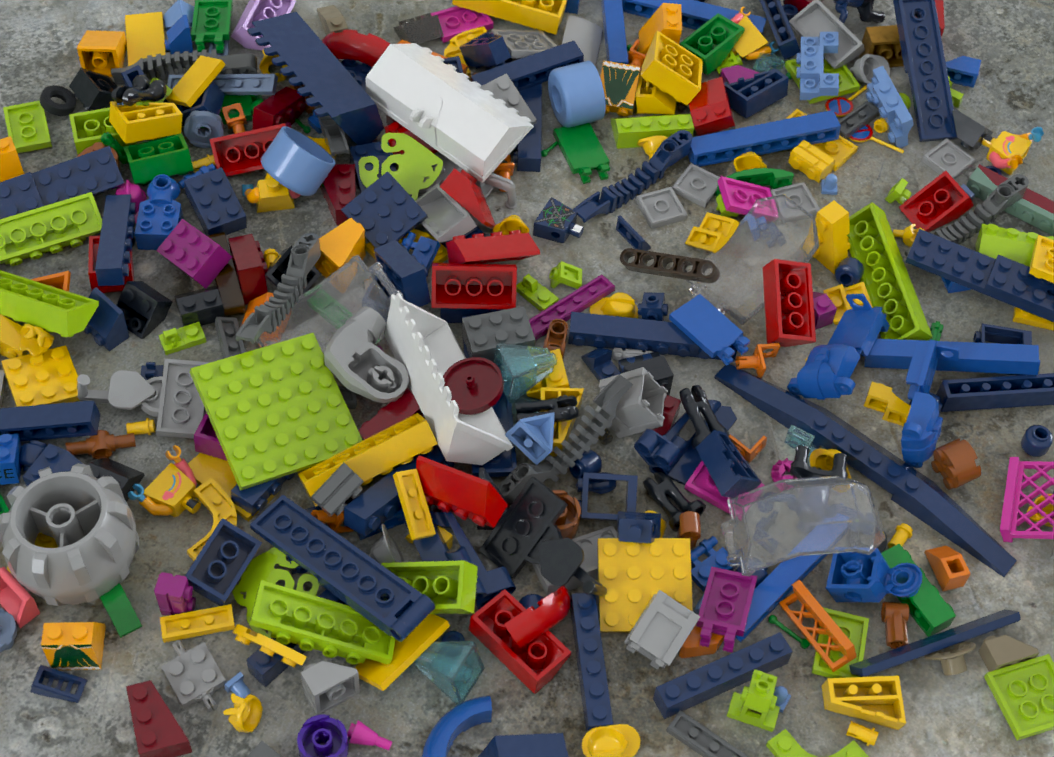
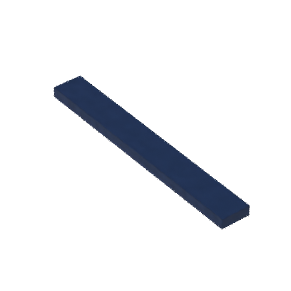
(934, 643)

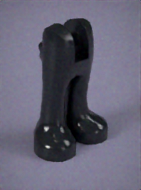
(140, 91)
(694, 403)
(562, 406)
(665, 489)

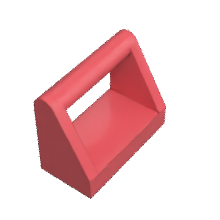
(16, 599)

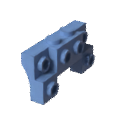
(811, 70)
(891, 107)

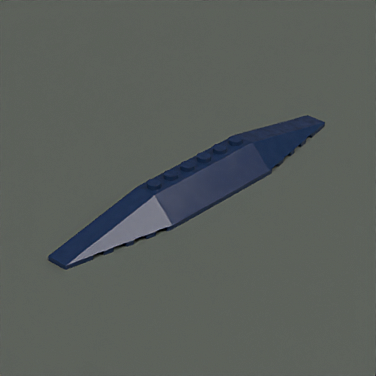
(907, 485)

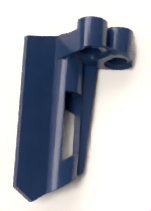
(674, 454)
(435, 549)

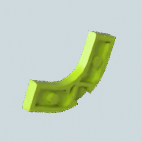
(786, 746)

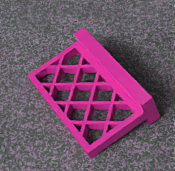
(1012, 500)

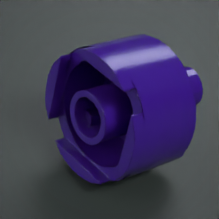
(322, 730)

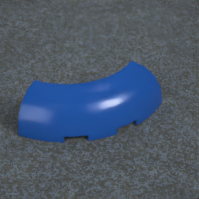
(454, 722)

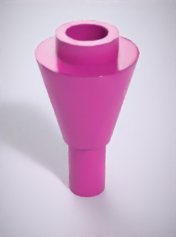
(363, 735)

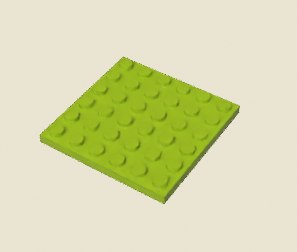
(275, 409)

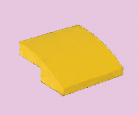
(712, 233)
(838, 297)

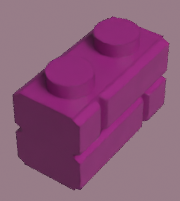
(174, 594)

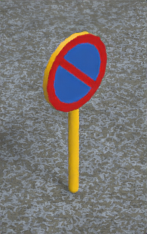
(842, 106)
(866, 133)

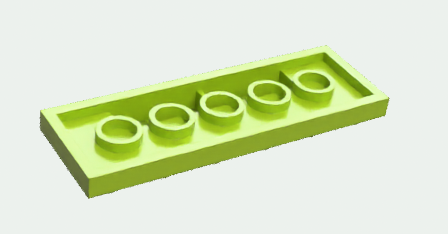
(48, 229)
(319, 625)

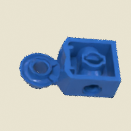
(159, 213)
(869, 578)

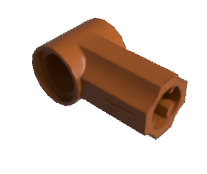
(690, 527)
(895, 617)

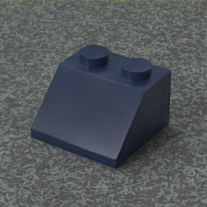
(107, 322)
(53, 456)

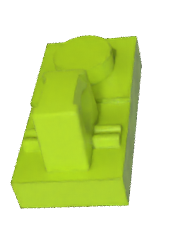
(535, 293)
(182, 338)

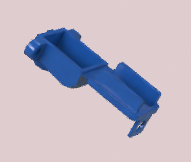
(831, 365)
(923, 421)

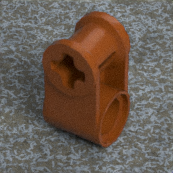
(556, 340)

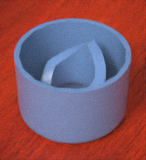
(576, 94)
(297, 162)

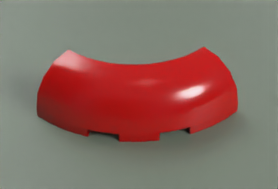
(356, 46)
(537, 621)

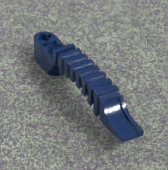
(613, 197)

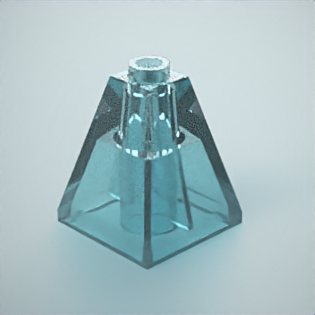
(522, 367)
(452, 667)

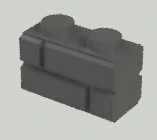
(337, 490)

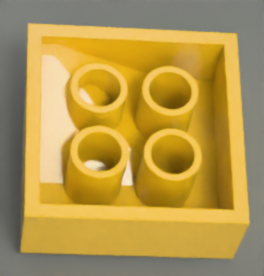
(672, 69)

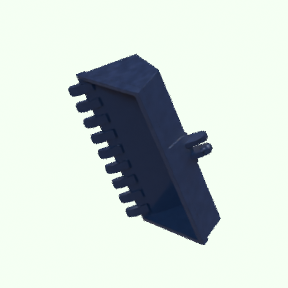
(320, 74)

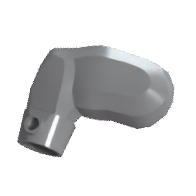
(362, 364)

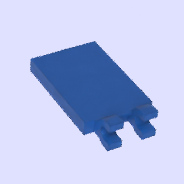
(709, 329)

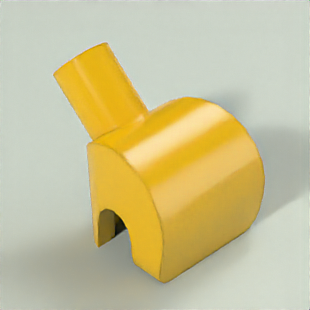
(907, 234)

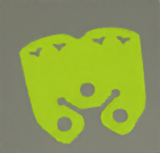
(413, 164)
(263, 569)

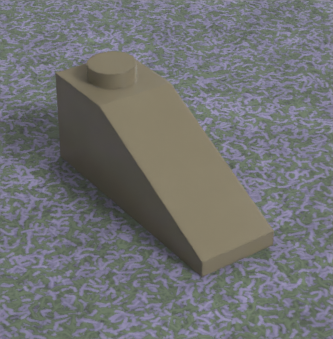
(332, 19)

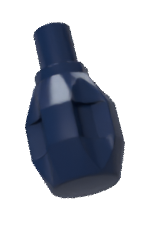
(600, 486)

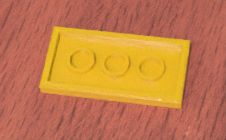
(144, 36)
(838, 149)
(207, 466)
(404, 653)

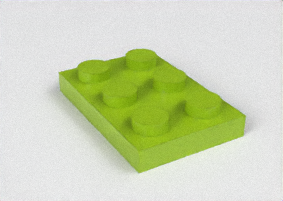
(27, 126)
(856, 630)

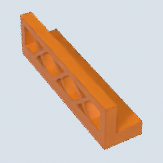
(821, 619)

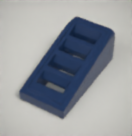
(53, 674)

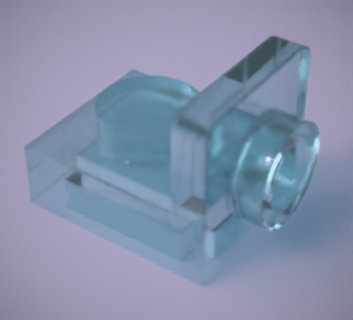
(768, 62)
(799, 437)

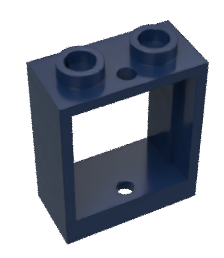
(1002, 335)
(631, 494)

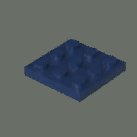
(385, 211)

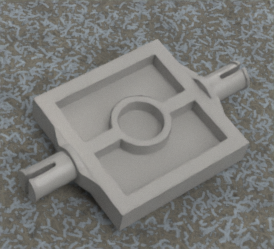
(194, 675)

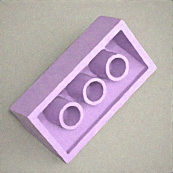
(259, 11)

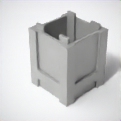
(640, 406)
(661, 630)

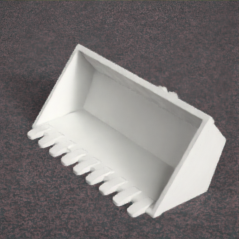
(445, 108)
(427, 351)

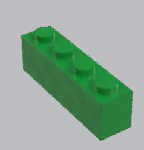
(926, 605)

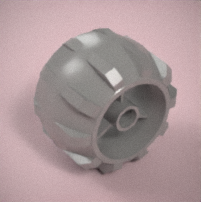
(90, 528)

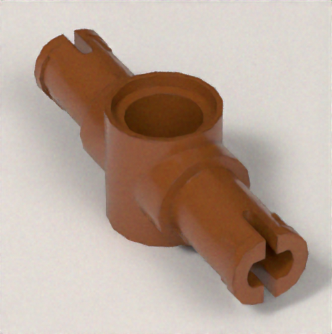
(101, 444)

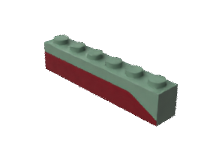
(1031, 208)

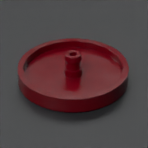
(474, 384)

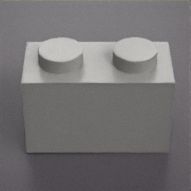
(329, 685)

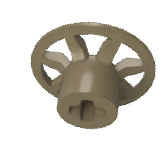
(953, 659)

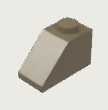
(1005, 651)

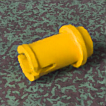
(880, 125)
(204, 161)
(269, 256)
(141, 427)
(901, 535)
(862, 733)

